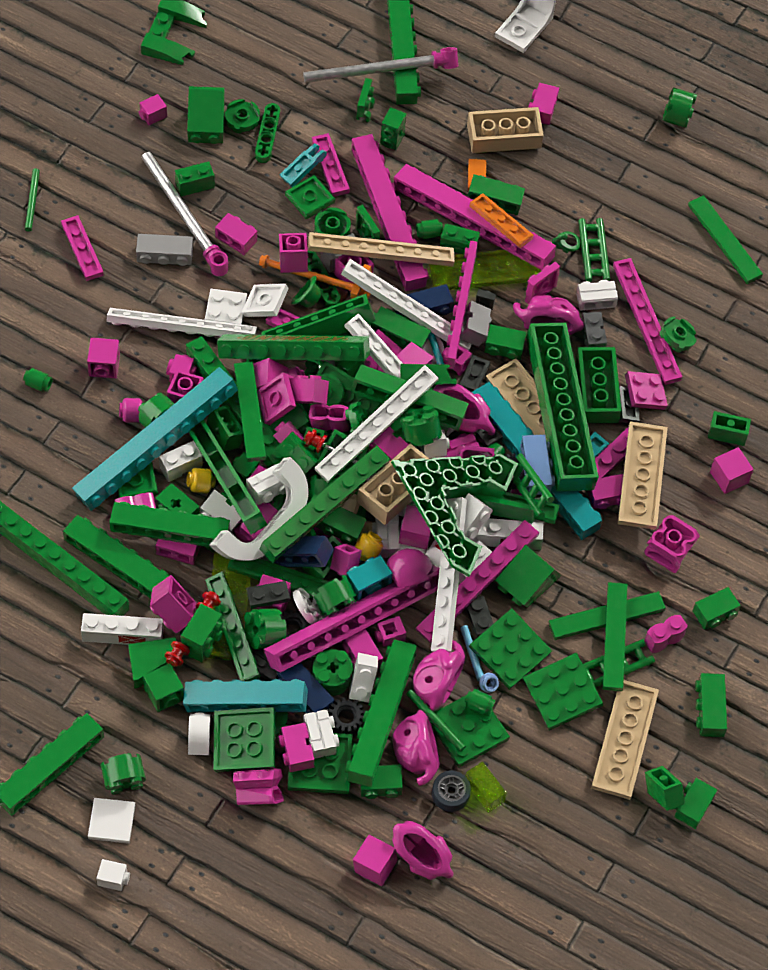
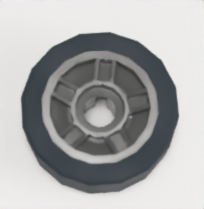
(455, 782)

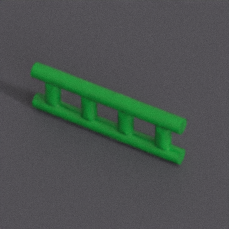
(601, 242)
(538, 486)
(636, 647)

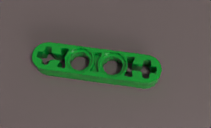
(265, 132)
(317, 264)

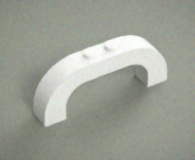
(296, 498)

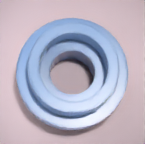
(492, 686)

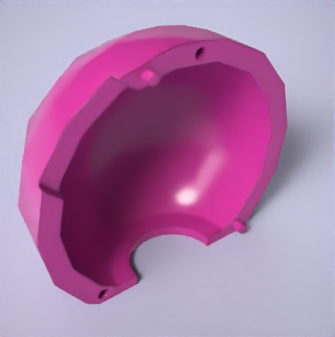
(409, 566)

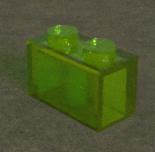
(486, 787)

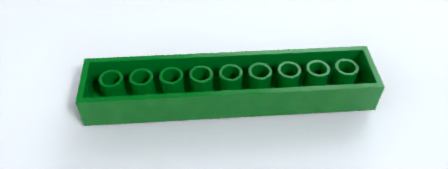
(562, 407)

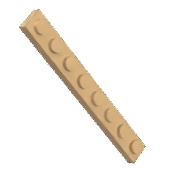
(380, 249)

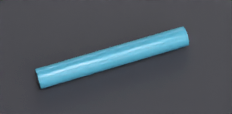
(473, 657)

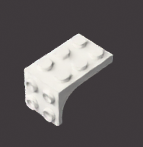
(526, 23)

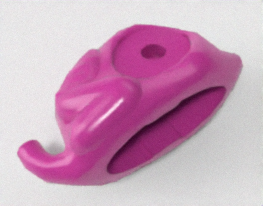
(550, 310)
(477, 411)
(438, 675)
(416, 747)
(422, 850)

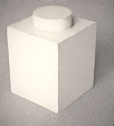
(112, 875)

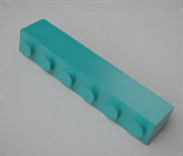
(238, 694)

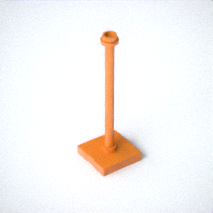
(356, 290)

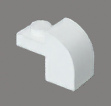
(199, 734)

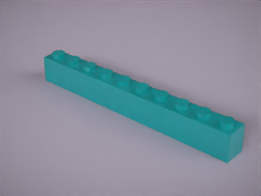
(155, 439)
(573, 506)

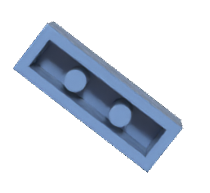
(536, 453)

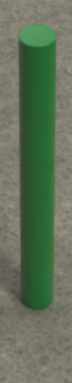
(32, 200)
(436, 720)

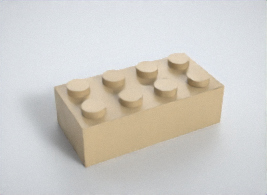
(505, 130)
(384, 492)

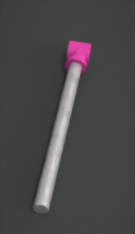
(446, 58)
(211, 253)

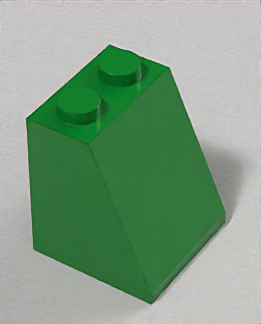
(206, 114)
(527, 577)

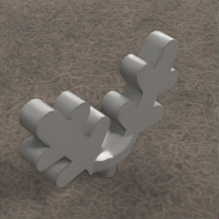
(316, 611)

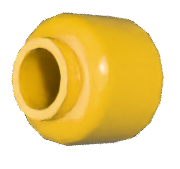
(200, 480)
(370, 544)

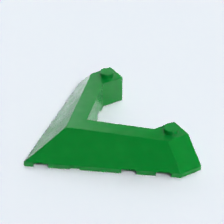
(451, 477)

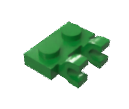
(366, 100)

